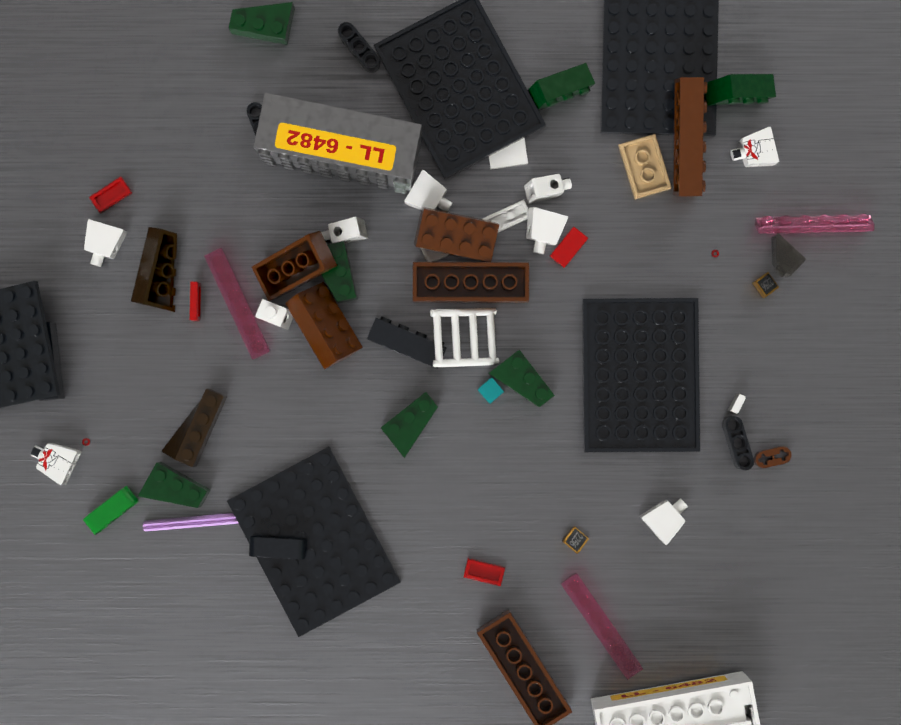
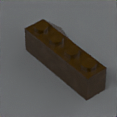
(156, 270)
(193, 434)

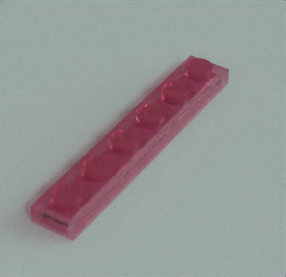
(809, 224)
(237, 303)
(601, 626)

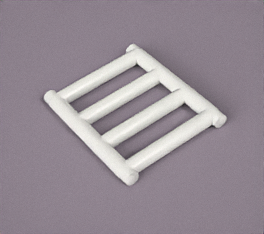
(454, 314)

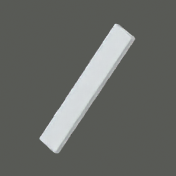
(505, 218)

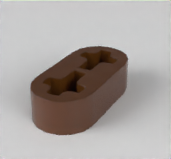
(773, 461)

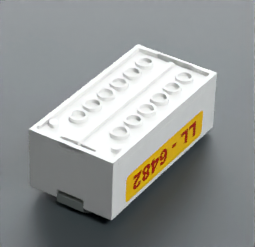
(703, 701)

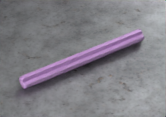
(189, 522)

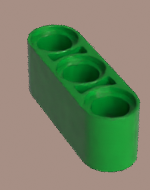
(110, 510)

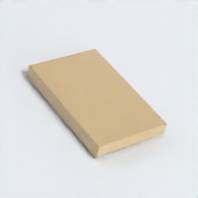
(644, 166)

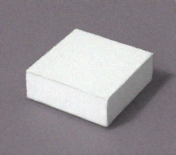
(736, 404)

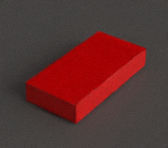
(110, 195)
(568, 247)
(195, 301)
(484, 572)

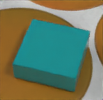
(490, 390)

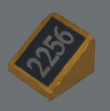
(765, 285)
(575, 540)

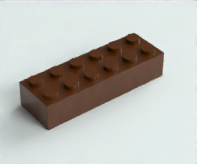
(688, 136)
(471, 282)
(523, 670)

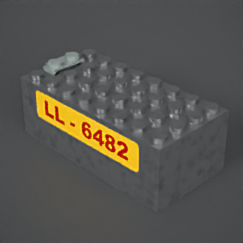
(338, 142)

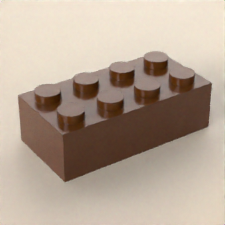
(456, 234)
(294, 265)
(323, 325)

